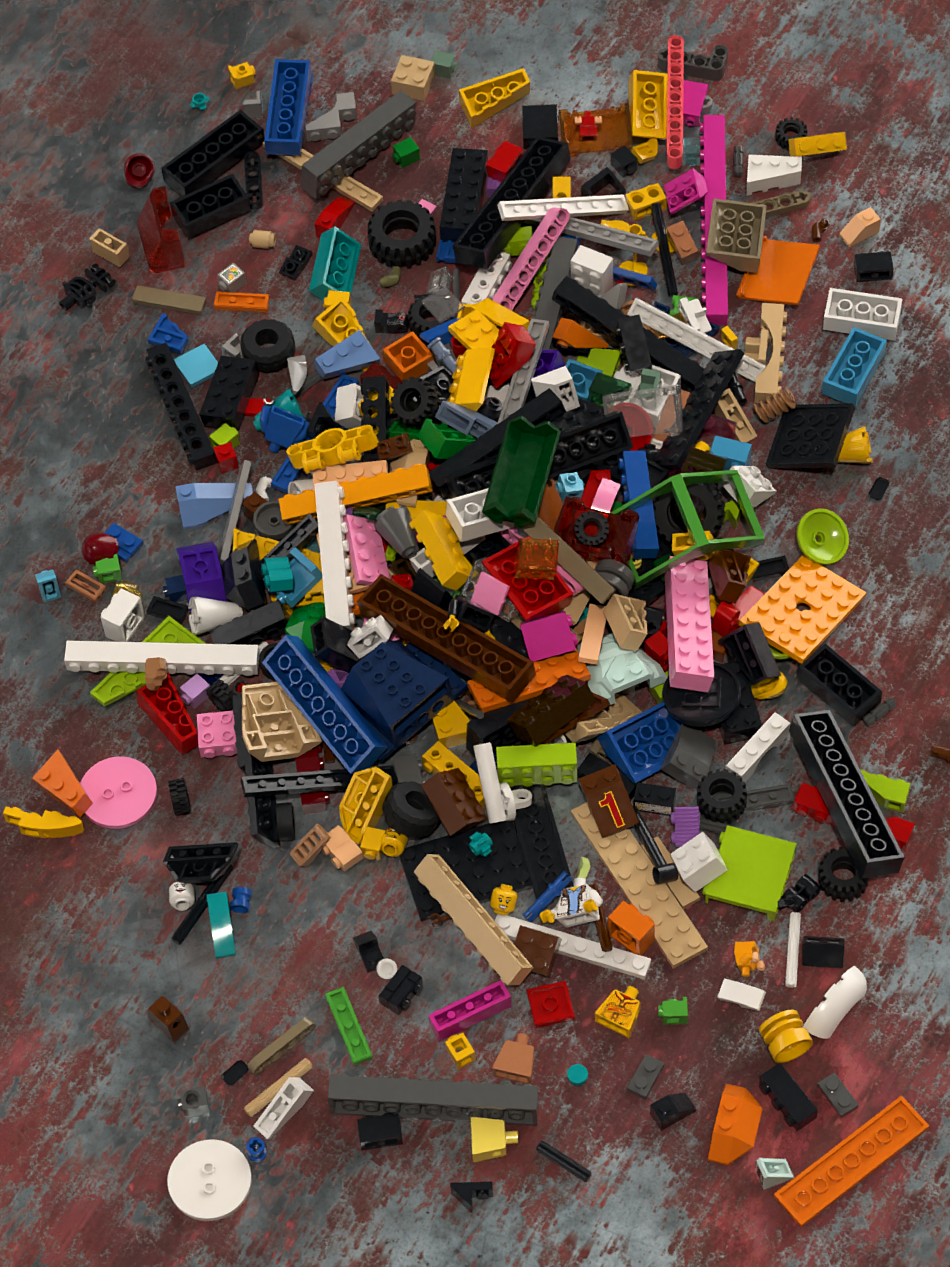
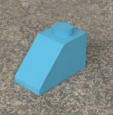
(48, 585)

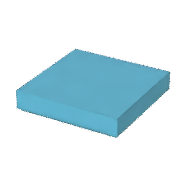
(196, 365)

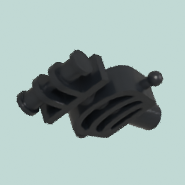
(80, 286)

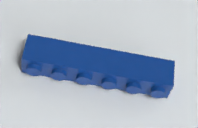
(636, 482)

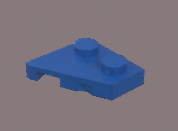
(168, 332)

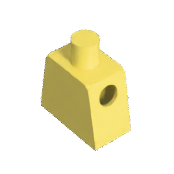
(490, 1138)

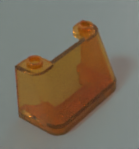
(611, 134)

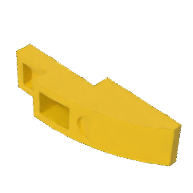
(48, 826)

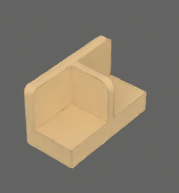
(757, 347)

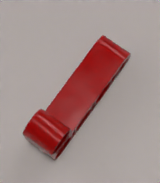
(728, 615)

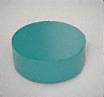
(577, 1075)

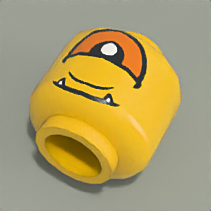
(393, 843)

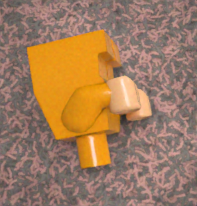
(748, 957)

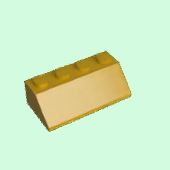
(471, 378)

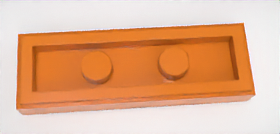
(241, 302)

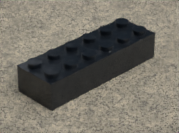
(213, 154)
(463, 191)

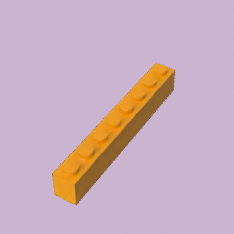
(362, 492)

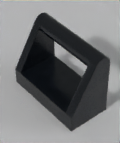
(600, 181)

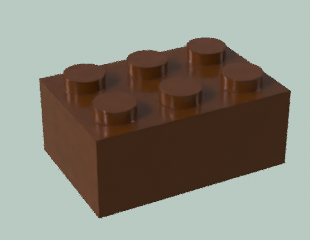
(454, 801)

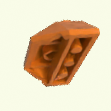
(734, 1125)

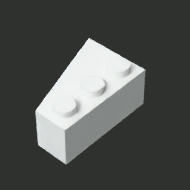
(772, 172)

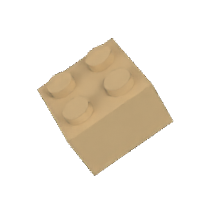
(413, 77)

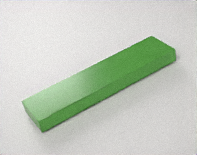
(348, 1026)

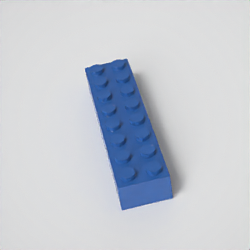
(324, 704)

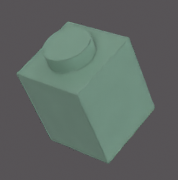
(444, 64)

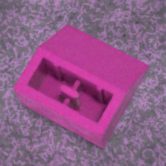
(685, 190)

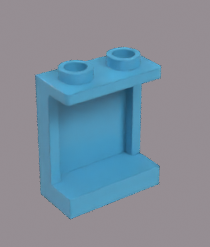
(305, 577)

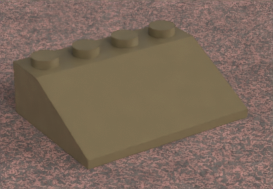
(736, 234)

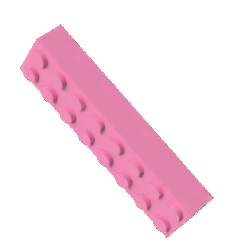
(689, 626)

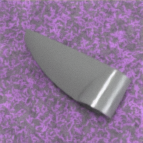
(297, 371)

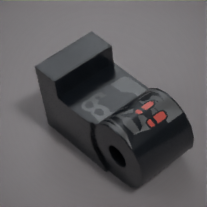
(390, 322)

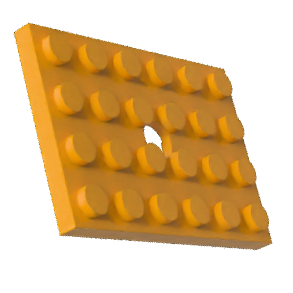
(803, 632)

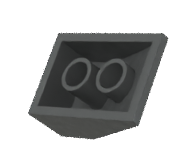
(689, 756)

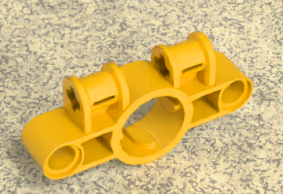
(318, 452)

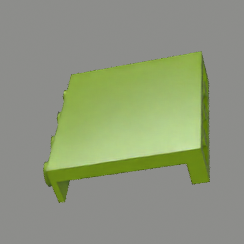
(755, 872)

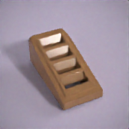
(301, 854)

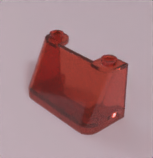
(160, 246)
(618, 542)

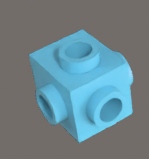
(569, 485)

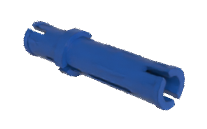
(547, 897)

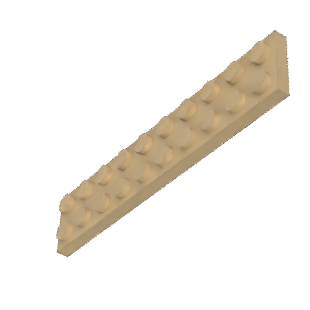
(633, 875)

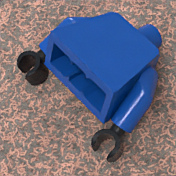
(282, 426)

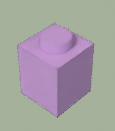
(194, 691)

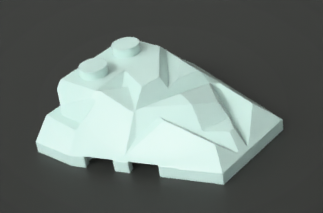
(622, 669)

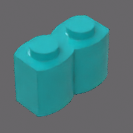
(277, 574)

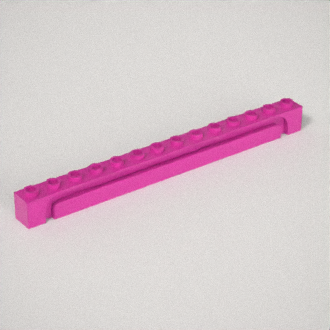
(714, 171)

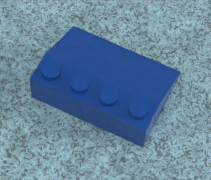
(641, 742)

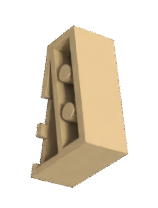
(627, 621)

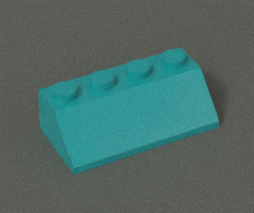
(334, 263)

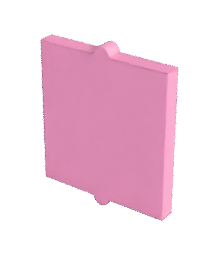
(490, 593)

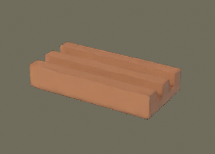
(96, 593)

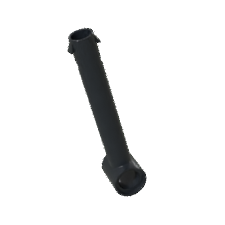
(661, 871)

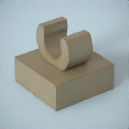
(596, 749)

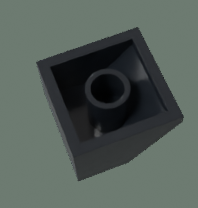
(431, 590)

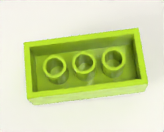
(537, 765)

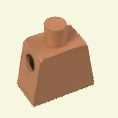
(515, 1060)

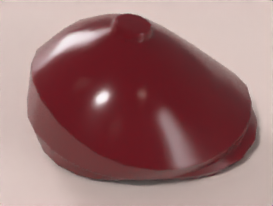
(139, 170)
(98, 547)

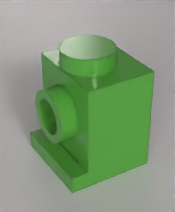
(108, 570)
(673, 1011)

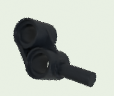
(797, 898)

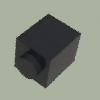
(624, 161)

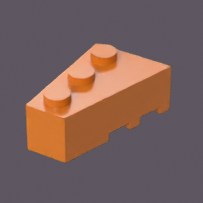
(62, 784)

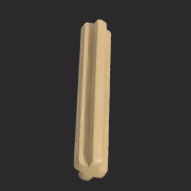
(269, 1094)

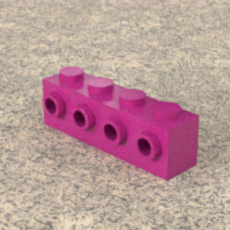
(470, 1010)

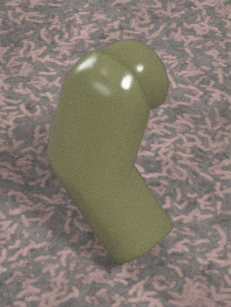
(392, 279)

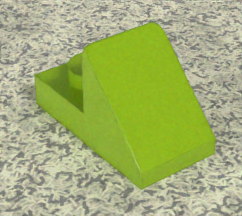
(732, 513)

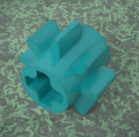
(480, 844)

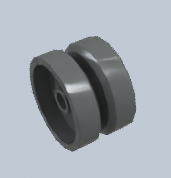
(269, 522)
(617, 575)

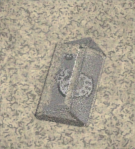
(438, 280)

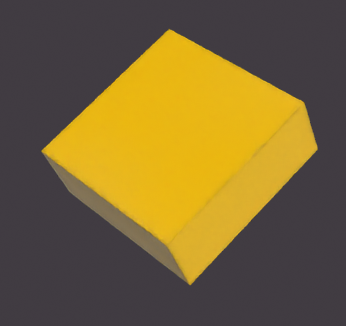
(729, 337)

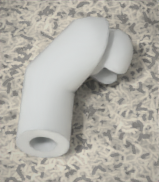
(263, 484)

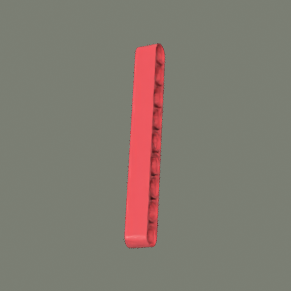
(675, 102)

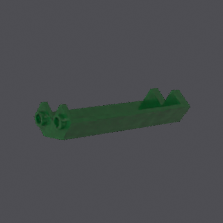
(521, 472)

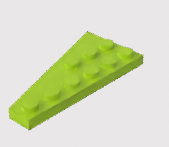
(122, 683)

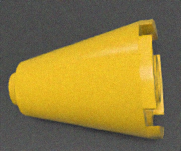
(856, 447)

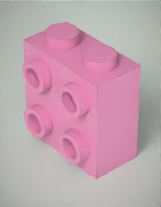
(216, 734)

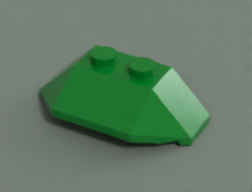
(302, 619)

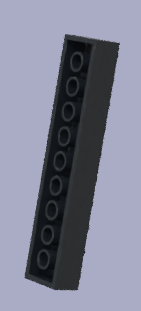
(526, 181)
(575, 449)
(846, 794)

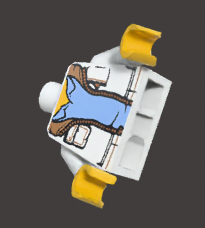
(575, 906)

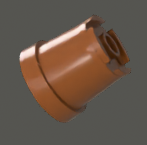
(550, 505)

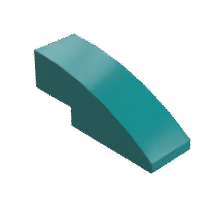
(221, 925)

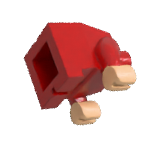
(588, 126)

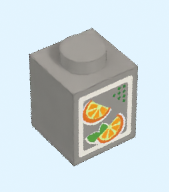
(231, 278)

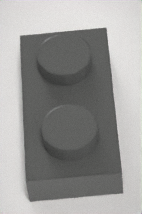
(645, 1076)
(837, 1095)

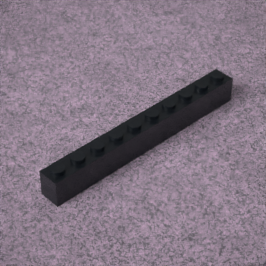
(604, 318)

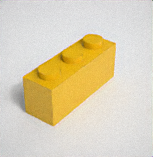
(817, 144)

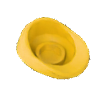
(770, 690)

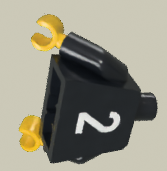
(469, 613)

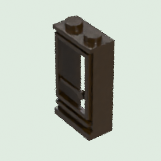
(705, 461)

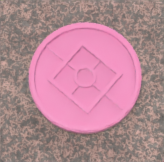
(120, 792)

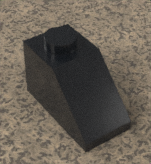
(671, 1109)

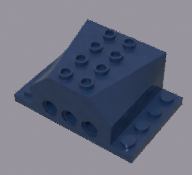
(400, 690)

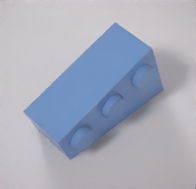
(346, 356)

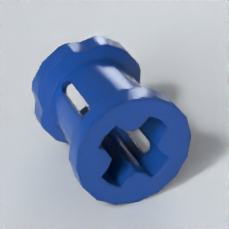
(259, 1155)

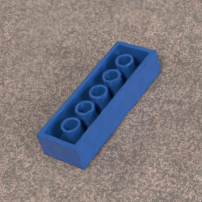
(287, 107)

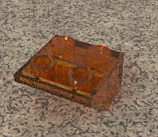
(536, 558)

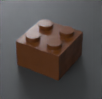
(538, 949)

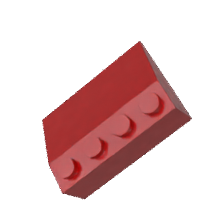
(530, 596)

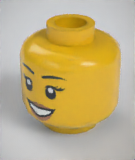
(503, 899)

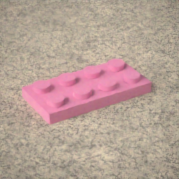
(365, 550)

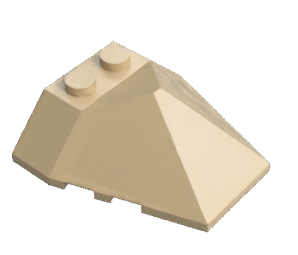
(604, 720)
(273, 724)

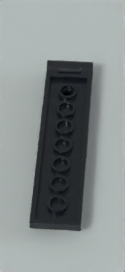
(261, 808)

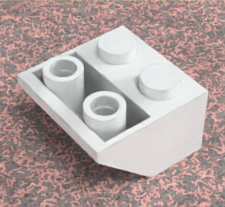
(561, 384)
(755, 484)

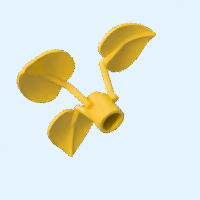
(639, 267)

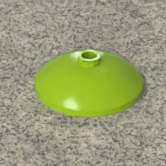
(831, 536)

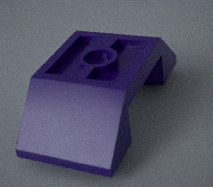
(201, 571)

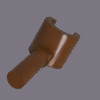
(438, 924)

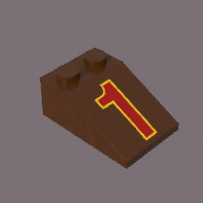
(608, 801)

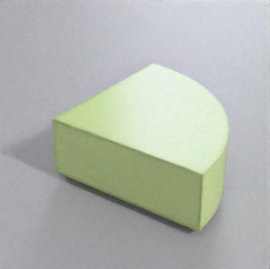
(583, 868)

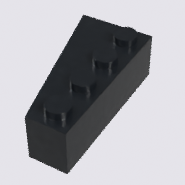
(255, 627)

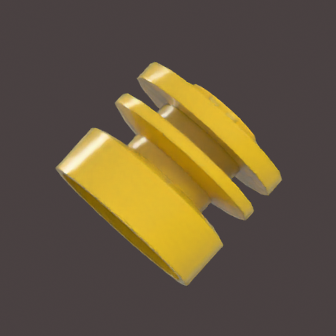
(785, 1036)

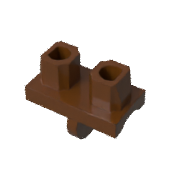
(394, 447)

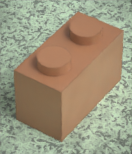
(682, 242)

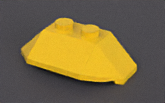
(364, 801)

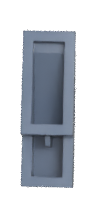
(464, 419)

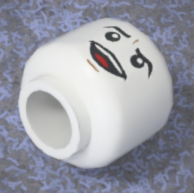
(181, 895)

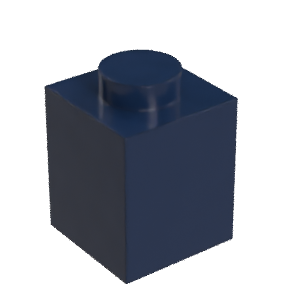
(175, 589)

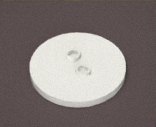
(209, 1180)

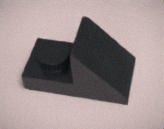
(320, 421)
(368, 950)
(467, 1190)

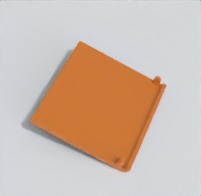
(781, 272)

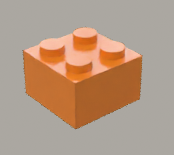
(408, 357)
(631, 928)

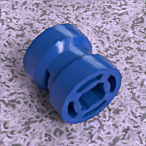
(240, 900)

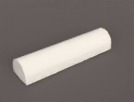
(489, 782)

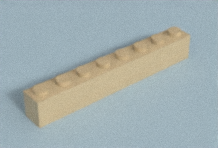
(473, 920)

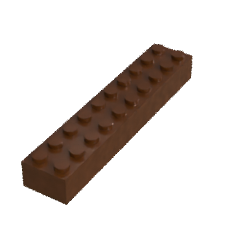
(462, 649)

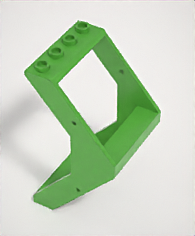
(702, 546)

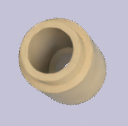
(262, 239)

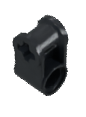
(654, 619)

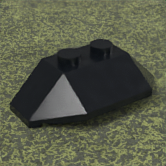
(243, 576)
(199, 862)

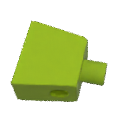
(603, 359)

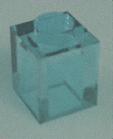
(691, 151)

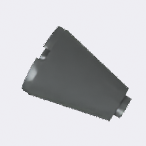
(395, 529)

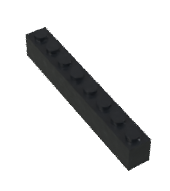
(539, 410)

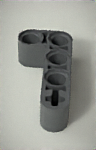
(699, 65)

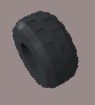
(263, 333)
(410, 810)

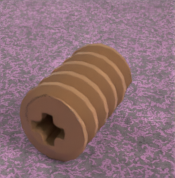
(775, 406)

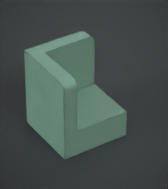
(650, 379)

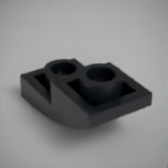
(296, 262)

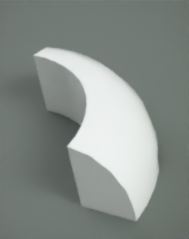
(838, 1002)

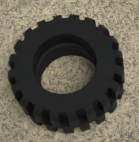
(401, 216)
(710, 497)

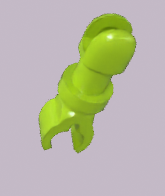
(535, 292)

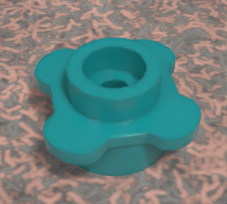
(199, 101)

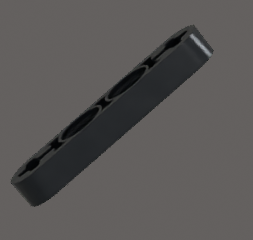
(253, 180)

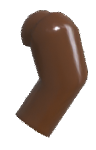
(819, 227)

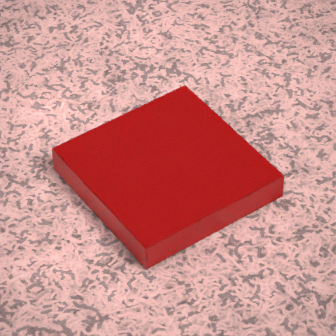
(550, 1004)

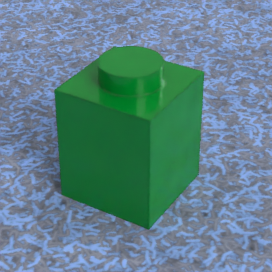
(406, 152)

